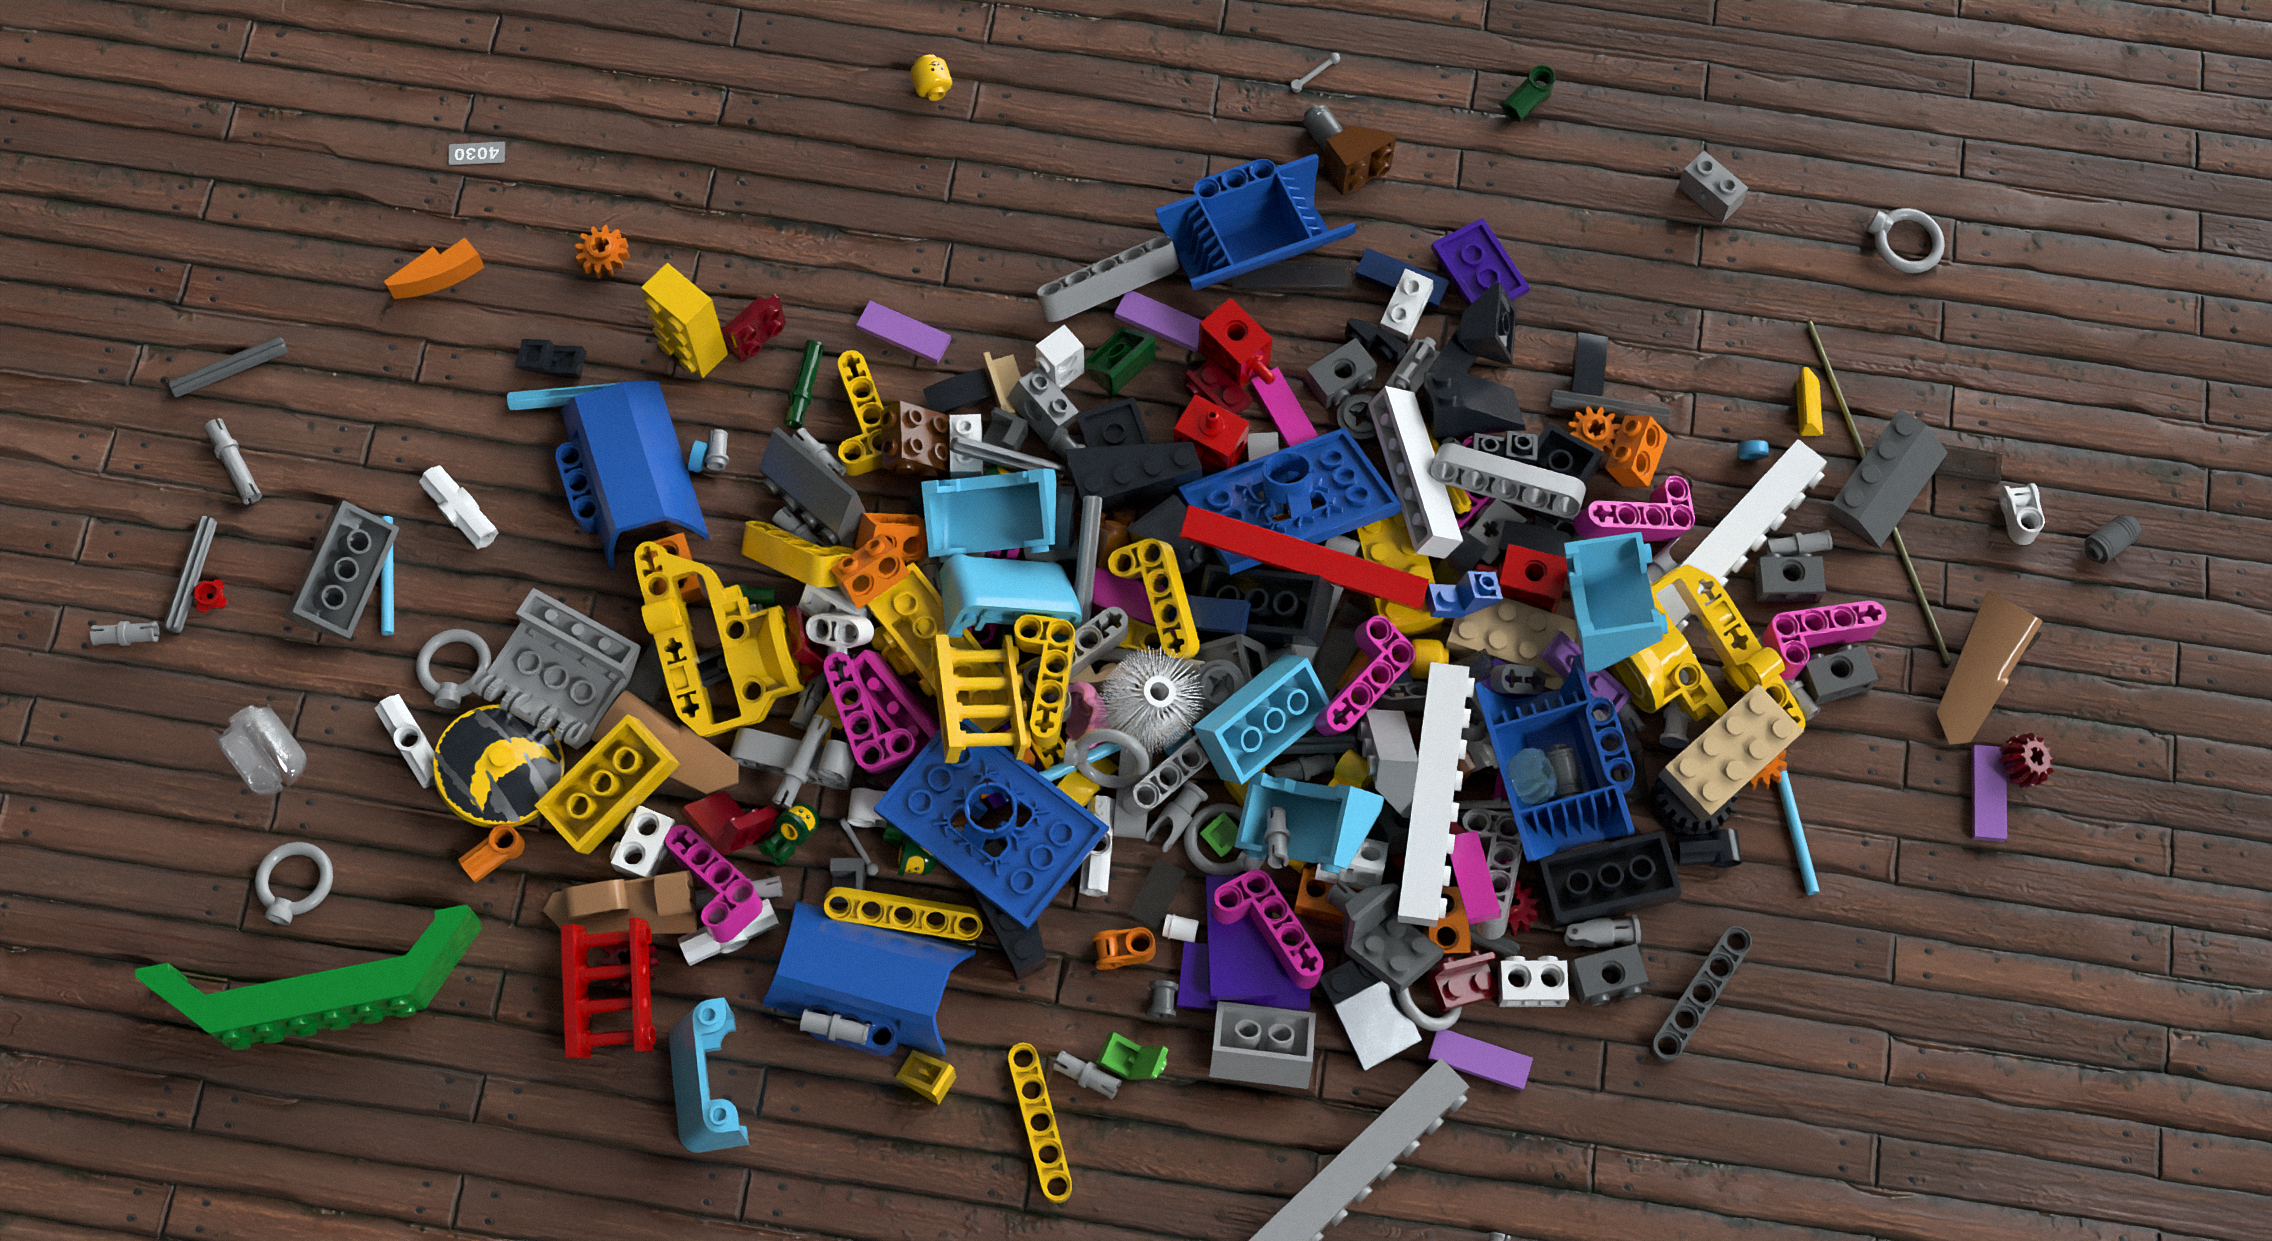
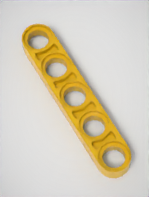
(887, 919)
(1044, 1138)

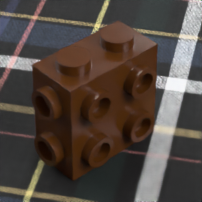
(915, 441)

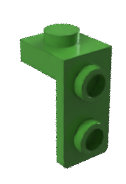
(1131, 1059)

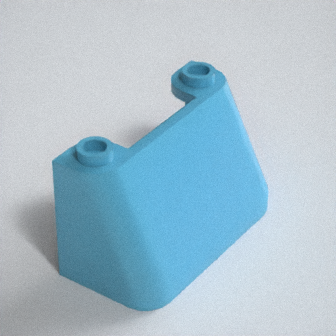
(990, 513)
(1003, 591)
(1612, 598)
(1322, 820)
(701, 1121)

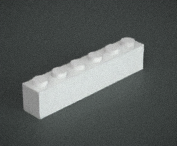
(1409, 461)

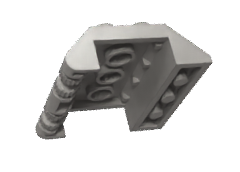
(558, 669)

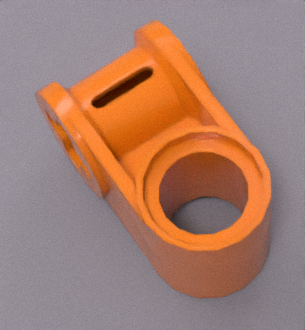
(1121, 948)

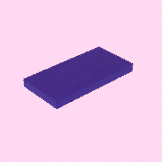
(1237, 952)
(1195, 989)

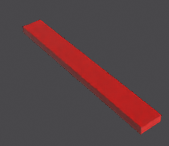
(1303, 557)

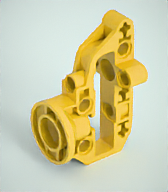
(756, 657)
(1654, 672)

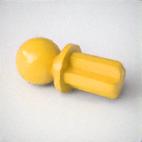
(889, 655)

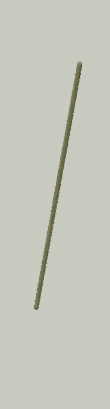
(1898, 540)

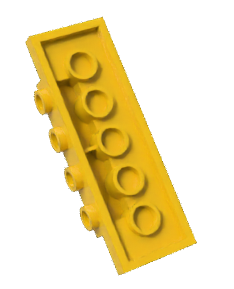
(910, 619)

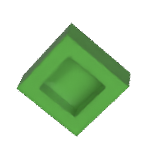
(1221, 834)

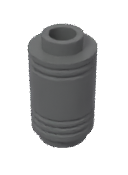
(1321, 124)
(2112, 538)
(1566, 770)

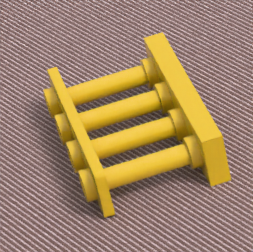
(953, 712)

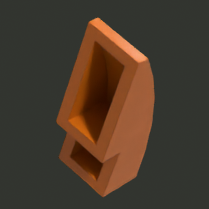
(435, 271)

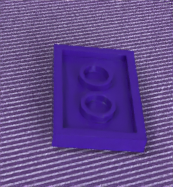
(1477, 261)

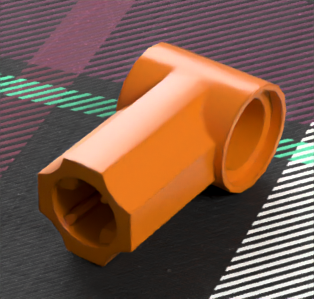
(489, 854)

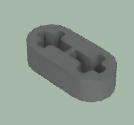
(1517, 685)

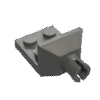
(1241, 650)
(1377, 940)

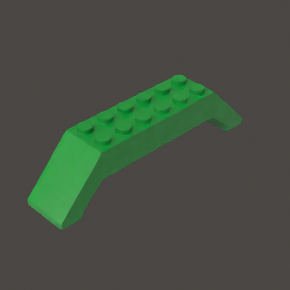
(327, 997)

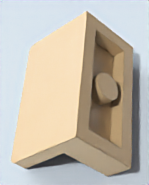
(1002, 377)

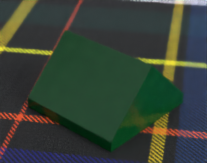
(1120, 359)

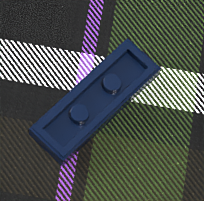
(1387, 272)
(1216, 614)

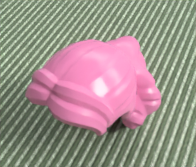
(1084, 712)

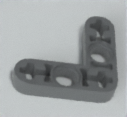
(1412, 697)

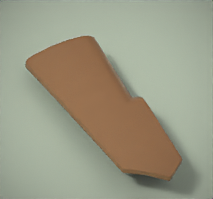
(1984, 665)
(701, 763)
(606, 906)

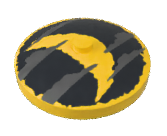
(496, 767)

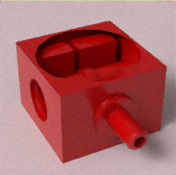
(1236, 344)
(1215, 432)
(1530, 577)

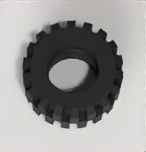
(1680, 817)

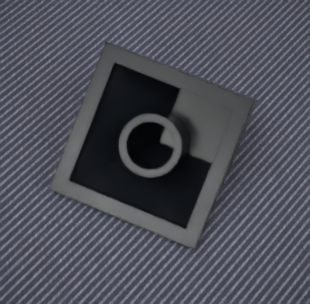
(1490, 326)
(1165, 525)

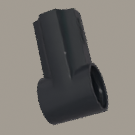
(1717, 848)

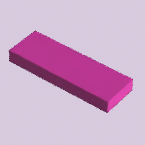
(1284, 409)
(1474, 879)

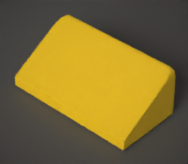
(1809, 404)

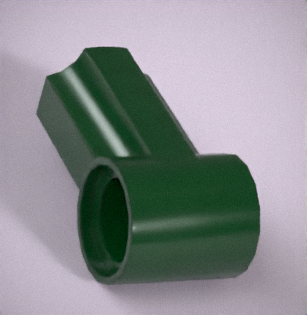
(1529, 94)

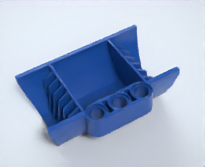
(1247, 220)
(627, 461)
(1555, 719)
(865, 977)

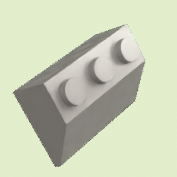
(1390, 756)
(1263, 1045)

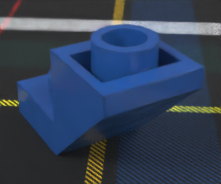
(1470, 595)

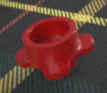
(205, 588)

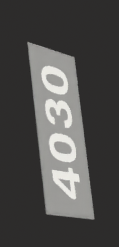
(476, 153)

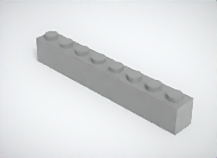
(1368, 1157)

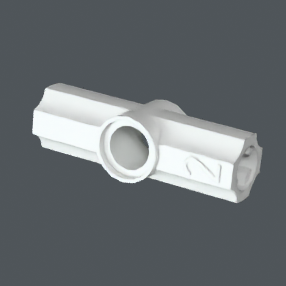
(458, 507)
(401, 726)
(1096, 866)
(701, 945)

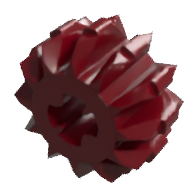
(2026, 760)

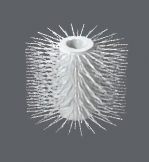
(1149, 700)

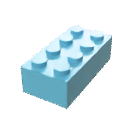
(1262, 718)

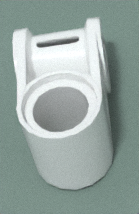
(2020, 507)
(862, 806)

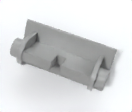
(1410, 371)

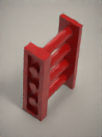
(578, 974)

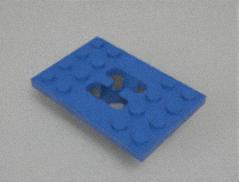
(1332, 473)
(1037, 855)

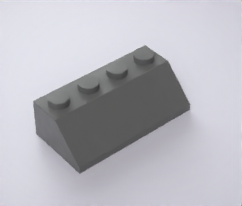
(1888, 479)
(811, 489)
(341, 571)

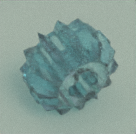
(1532, 776)

